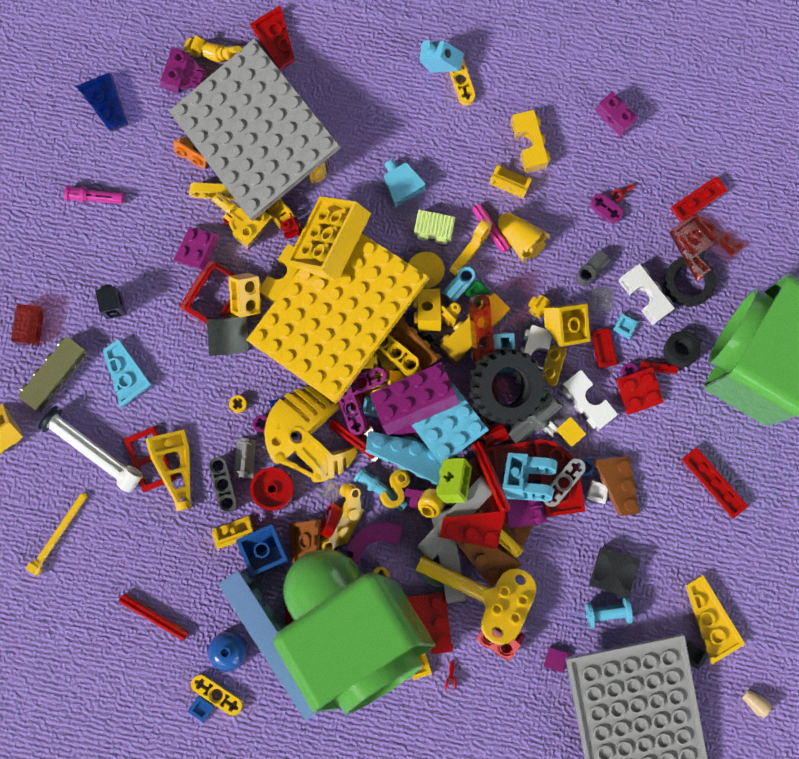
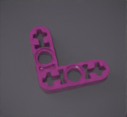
(352, 397)

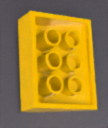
(329, 237)

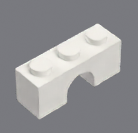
(639, 280)
(536, 340)
(596, 415)

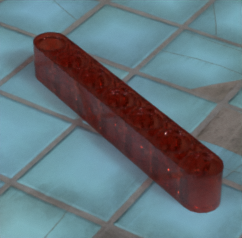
(486, 332)

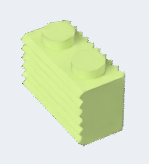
(434, 226)

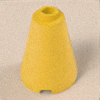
(523, 236)

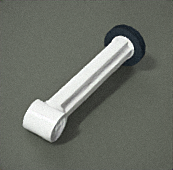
(126, 476)

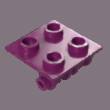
(526, 513)

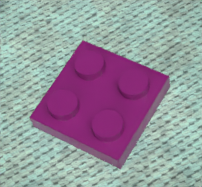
(196, 248)

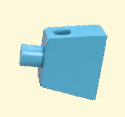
(440, 56)
(402, 182)

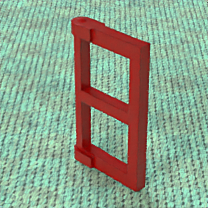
(153, 430)

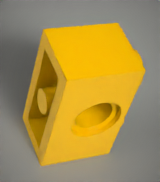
(428, 310)

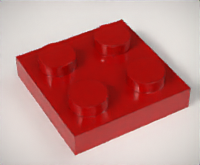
(639, 390)

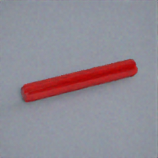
(491, 477)
(153, 616)

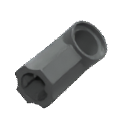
(592, 268)

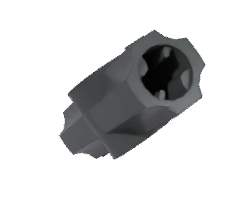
(537, 422)

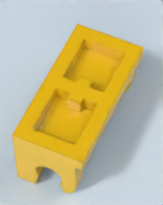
(510, 181)
(229, 533)

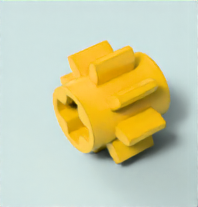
(537, 305)

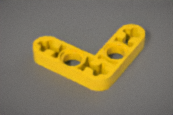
(479, 236)

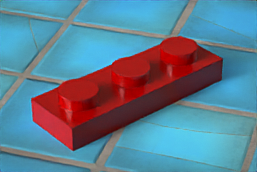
(699, 199)

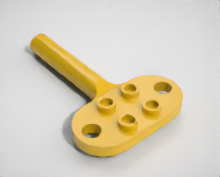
(504, 604)

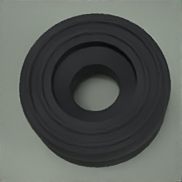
(691, 344)

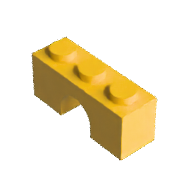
(527, 125)
(271, 287)

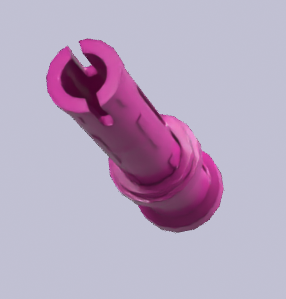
(84, 197)

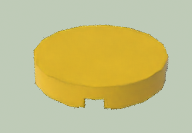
(431, 266)

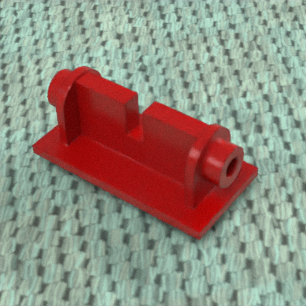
(291, 227)

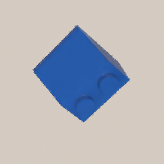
(262, 550)

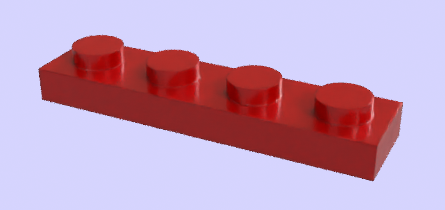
(714, 483)

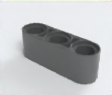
(217, 477)

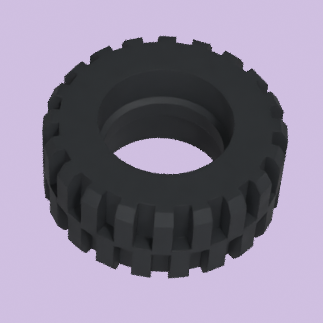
(531, 386)

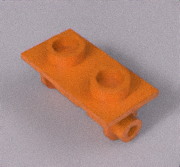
(185, 148)

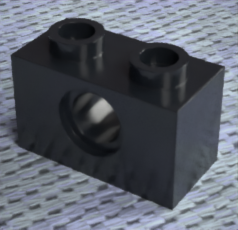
(110, 302)

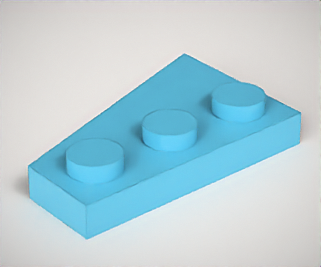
(125, 372)

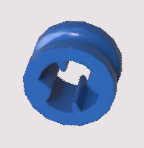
(589, 462)

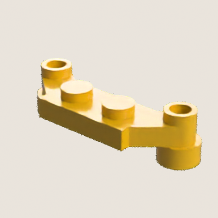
(348, 518)

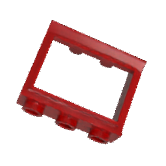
(197, 286)

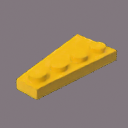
(713, 622)

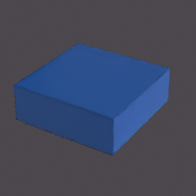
(201, 708)

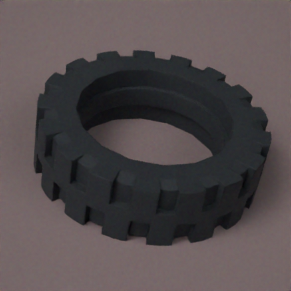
(677, 296)

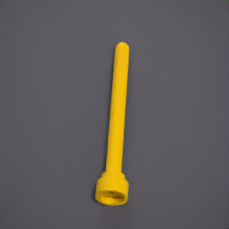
(35, 566)

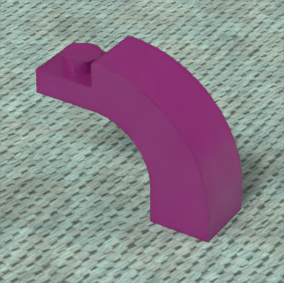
(373, 533)

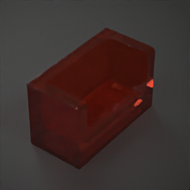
(27, 325)

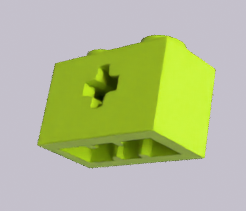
(454, 480)

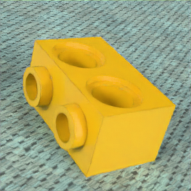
(241, 295)

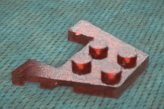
(696, 237)

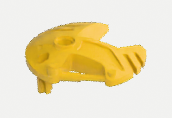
(303, 415)

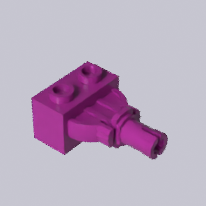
(181, 72)

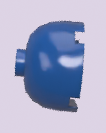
(234, 645)

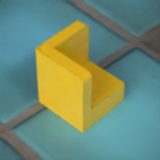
(570, 432)

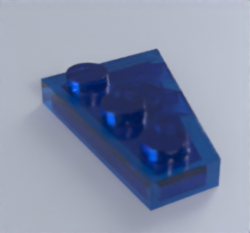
(104, 98)

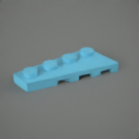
(406, 454)

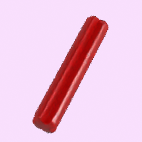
(344, 432)

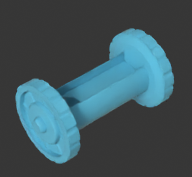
(608, 613)

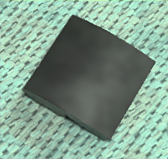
(227, 335)

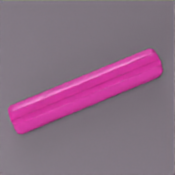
(495, 234)

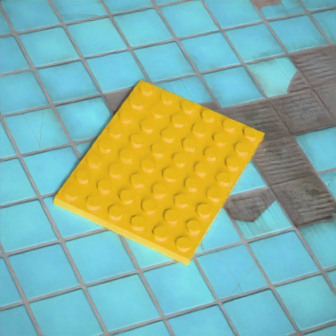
(333, 328)

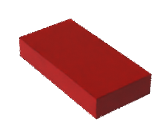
(603, 348)

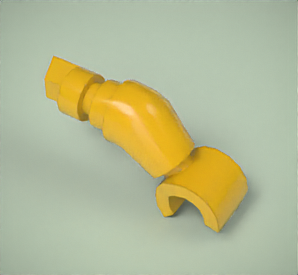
(212, 51)

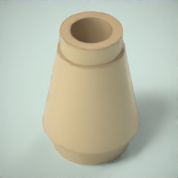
(757, 703)

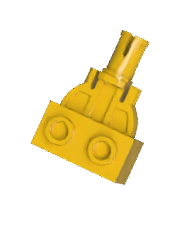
(244, 229)

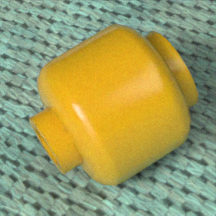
(430, 504)

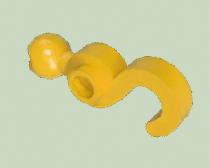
(399, 480)

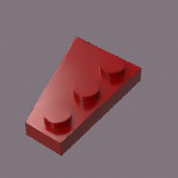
(274, 37)
(475, 529)
(434, 616)

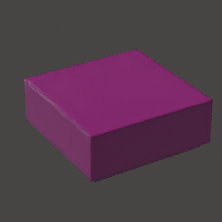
(555, 659)

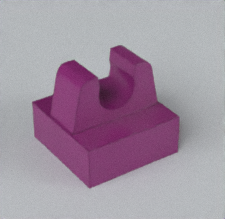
(414, 496)

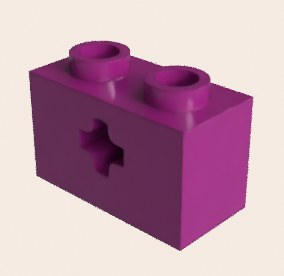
(616, 114)

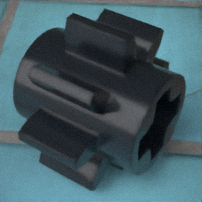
(429, 334)

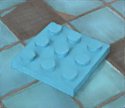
(451, 430)

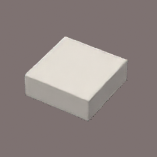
(597, 492)

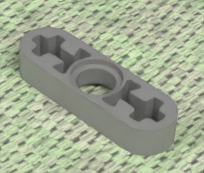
(576, 474)

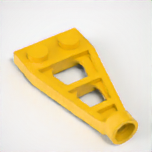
(166, 444)

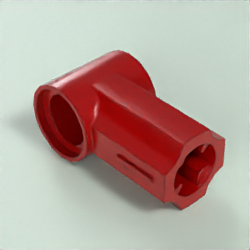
(494, 436)

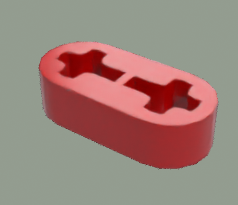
(330, 520)

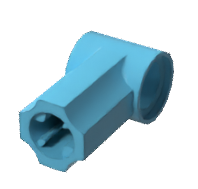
(458, 285)

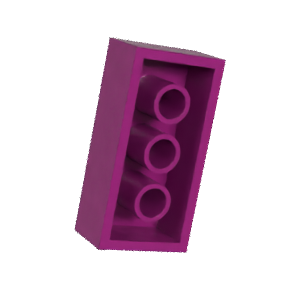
(414, 398)

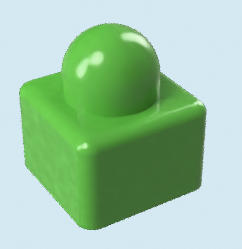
(760, 355)
(348, 633)

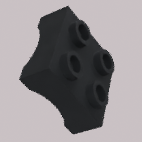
(614, 572)

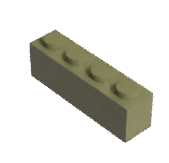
(53, 374)

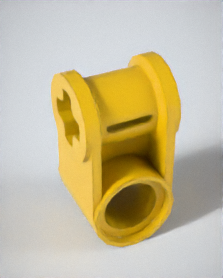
(279, 212)

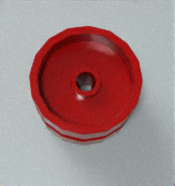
(263, 482)

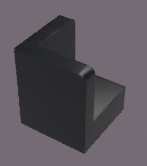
(696, 655)

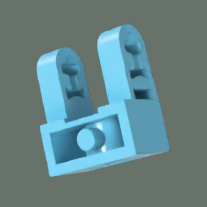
(516, 477)

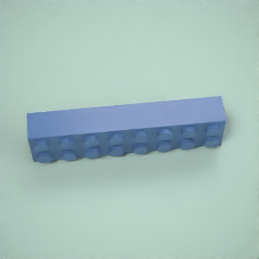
(262, 627)

